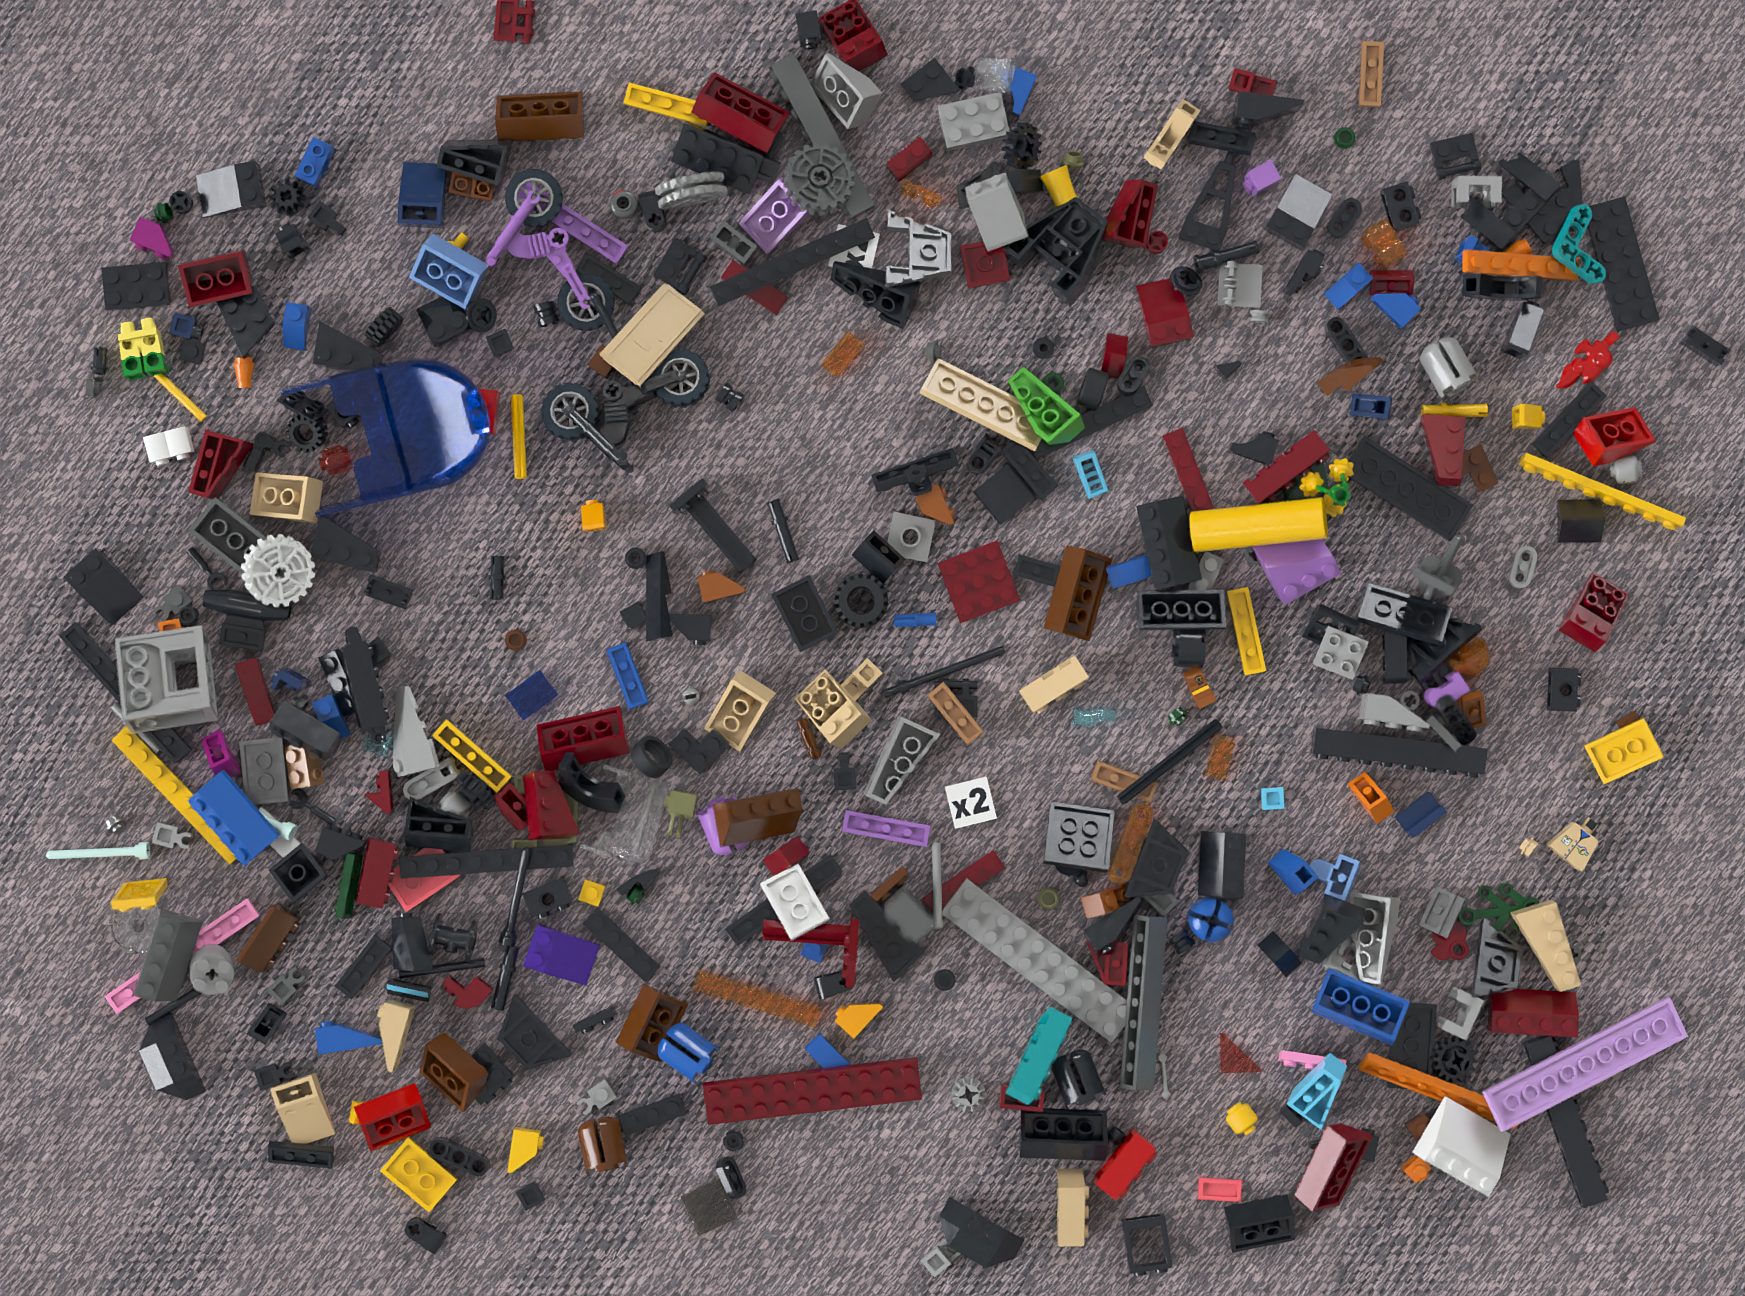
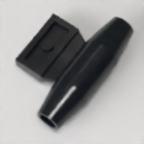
(245, 617)

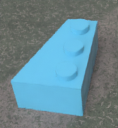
(1317, 1090)

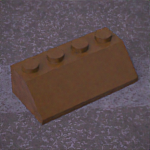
(540, 116)
(1077, 593)
(757, 817)

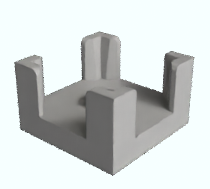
(1488, 185)
(1465, 1016)

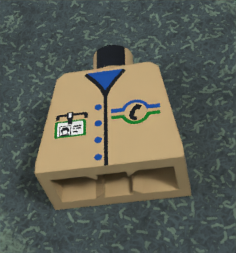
(1575, 843)

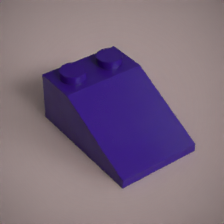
(561, 954)

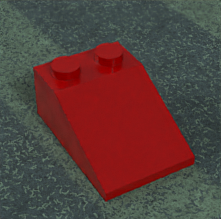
(1612, 435)

